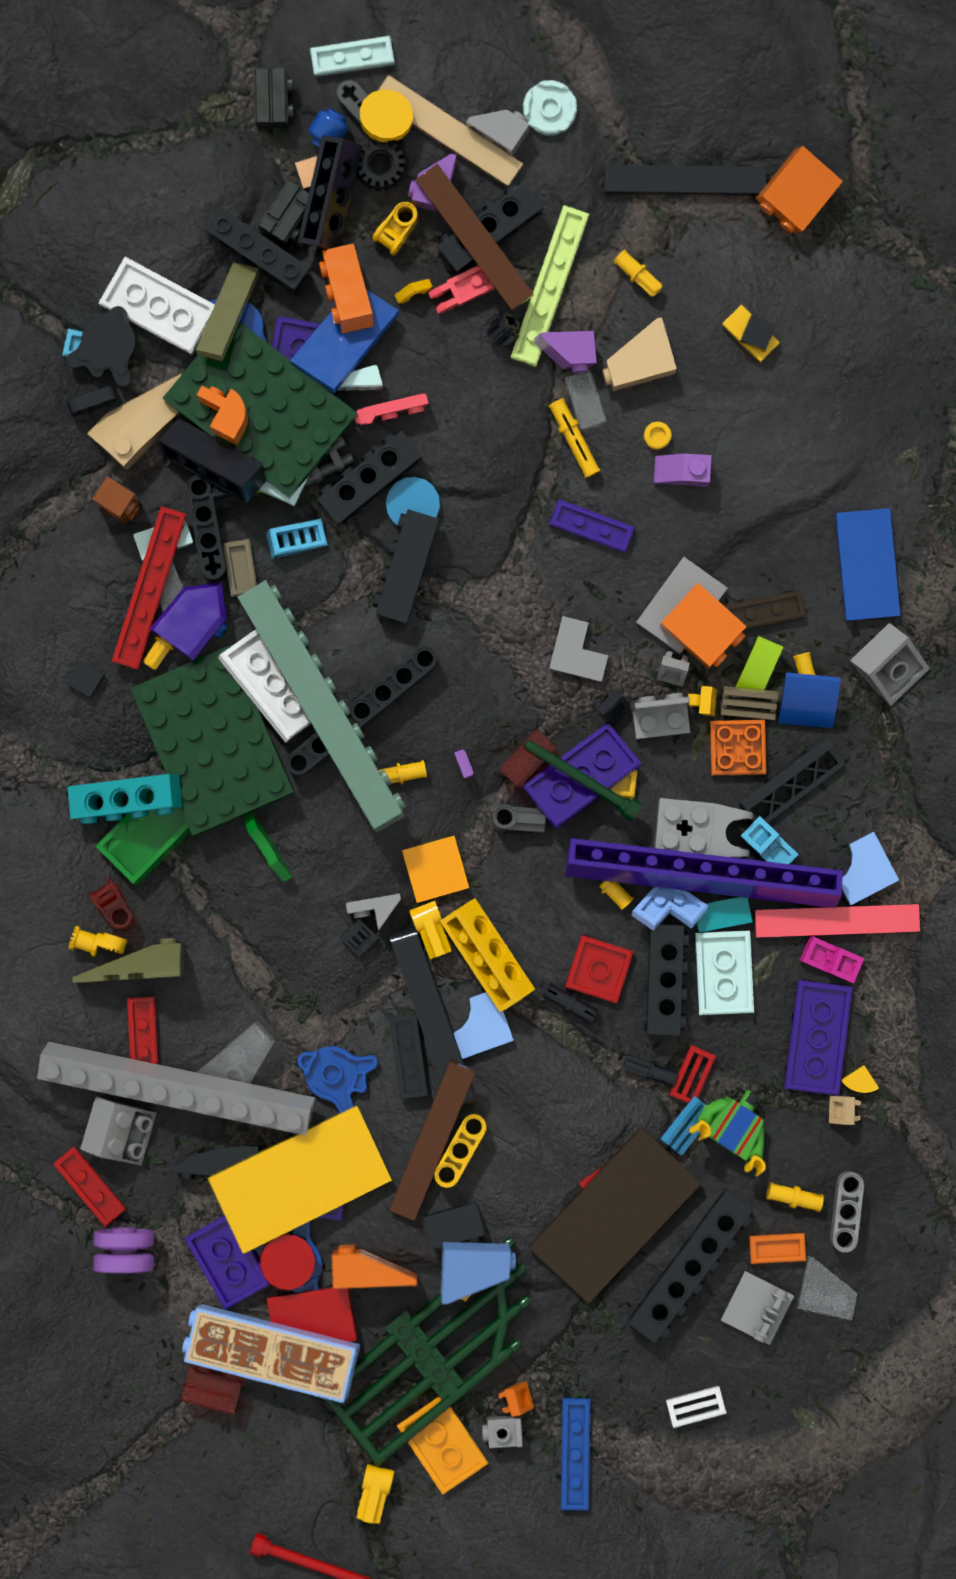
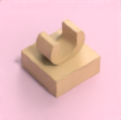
(843, 1110)

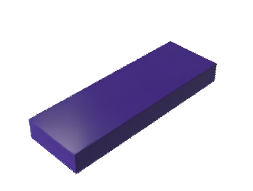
(591, 526)

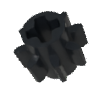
(503, 329)

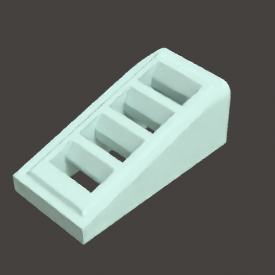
(363, 379)

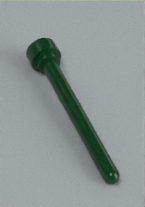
(626, 806)

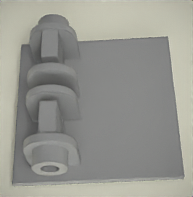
(757, 1308)

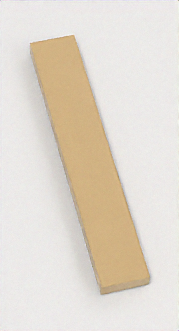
(458, 136)

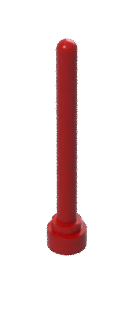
(263, 1546)

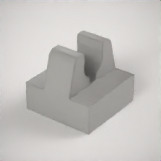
(673, 670)

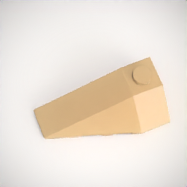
(135, 425)

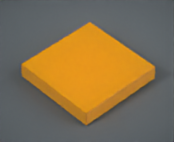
(435, 869)

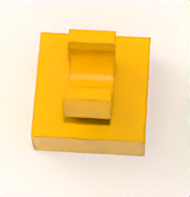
(705, 701)

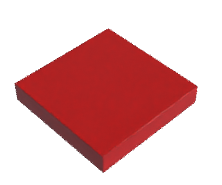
(599, 969)

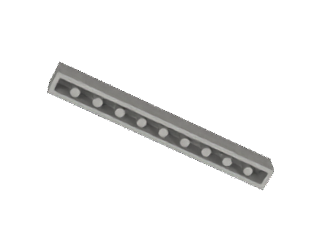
(176, 1088)

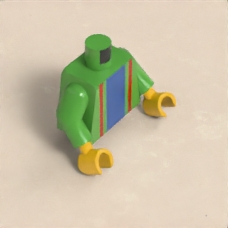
(735, 1128)

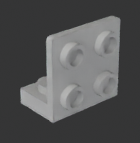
(661, 716)

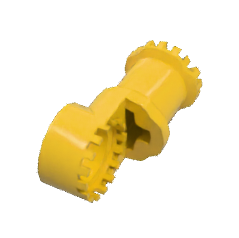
(91, 942)

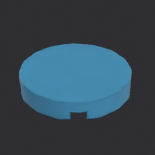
(414, 495)

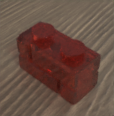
(523, 763)
(212, 1389)

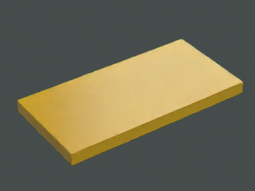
(299, 1179)

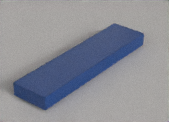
(575, 1454)

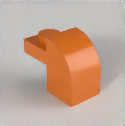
(231, 416)

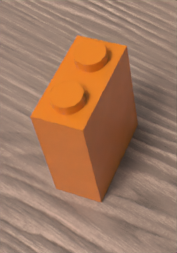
(798, 190)
(704, 626)

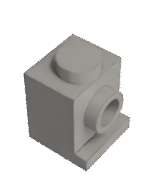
(510, 1424)

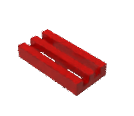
(701, 1053)

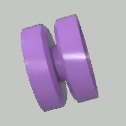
(123, 1246)

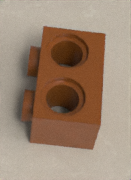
(117, 500)

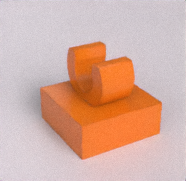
(518, 1399)

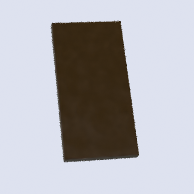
(614, 1215)

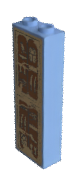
(271, 1352)

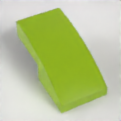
(759, 664)

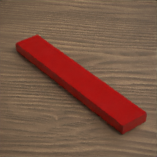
(149, 588)

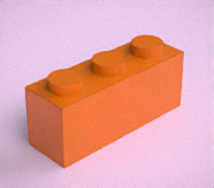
(346, 289)

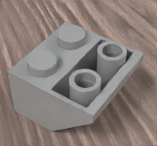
(118, 1131)

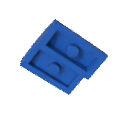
(809, 700)

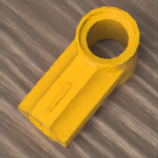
(429, 926)
(376, 1487)

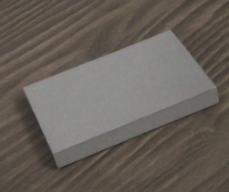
(675, 588)

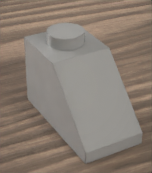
(501, 128)

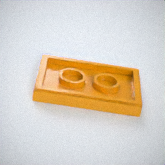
(445, 1448)

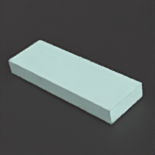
(352, 56)

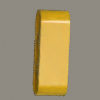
(459, 1164)

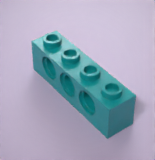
(84, 798)

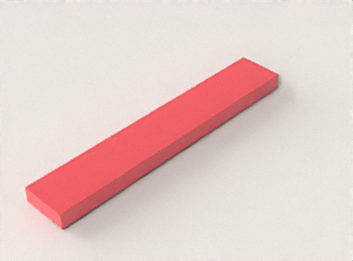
(837, 920)

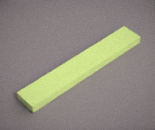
(550, 284)

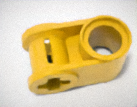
(396, 229)

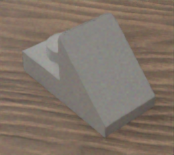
(382, 905)

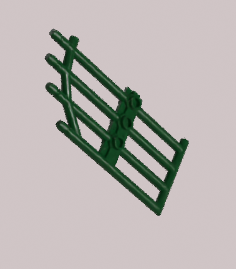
(432, 1365)

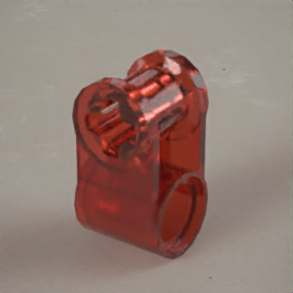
(112, 903)

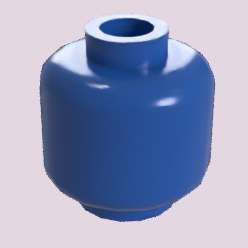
(328, 124)

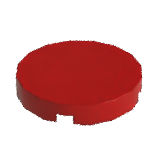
(287, 1262)

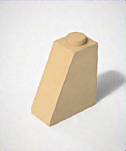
(641, 359)

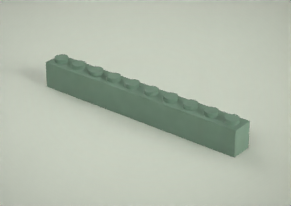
(321, 706)

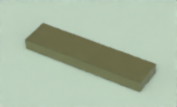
(227, 311)

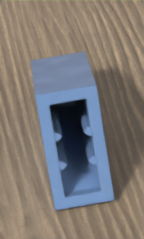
(473, 1268)

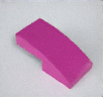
(831, 959)

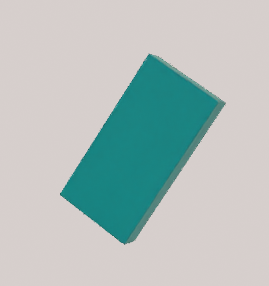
(725, 914)

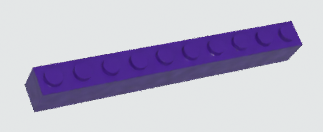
(703, 873)

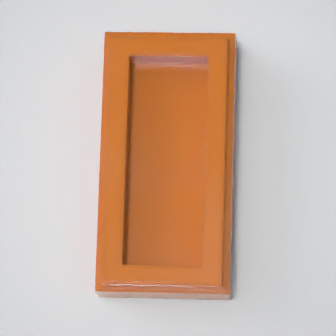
(777, 1248)

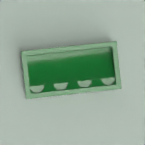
(143, 843)

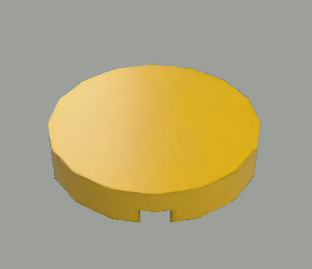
(386, 115)

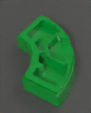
(267, 847)

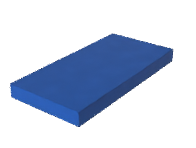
(333, 356)
(867, 564)

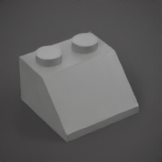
(890, 664)

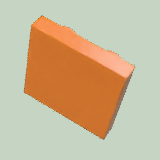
(738, 747)

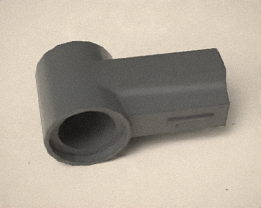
(521, 819)

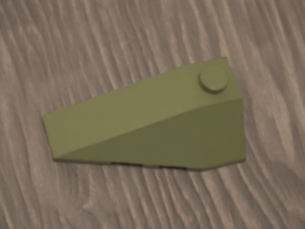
(151, 962)

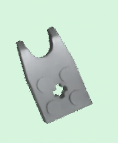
(707, 826)

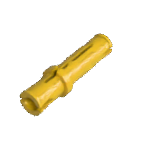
(559, 410)

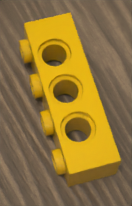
(487, 955)

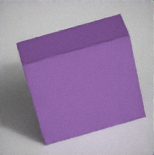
(464, 764)

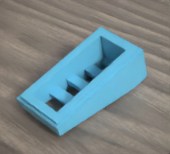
(283, 531)

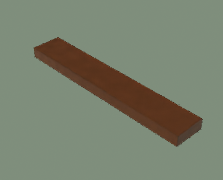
(474, 237)
(432, 1140)

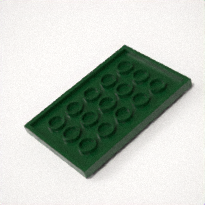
(288, 413)
(213, 741)

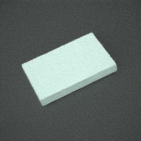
(724, 972)

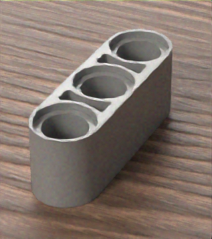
(851, 1224)

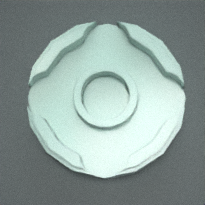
(550, 107)

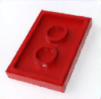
(317, 1311)

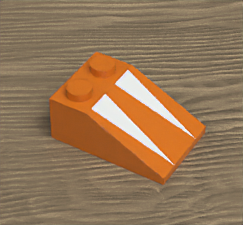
(363, 1269)

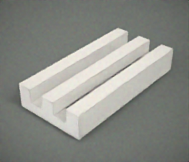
(691, 1396)

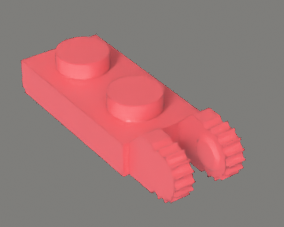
(464, 288)
(389, 410)

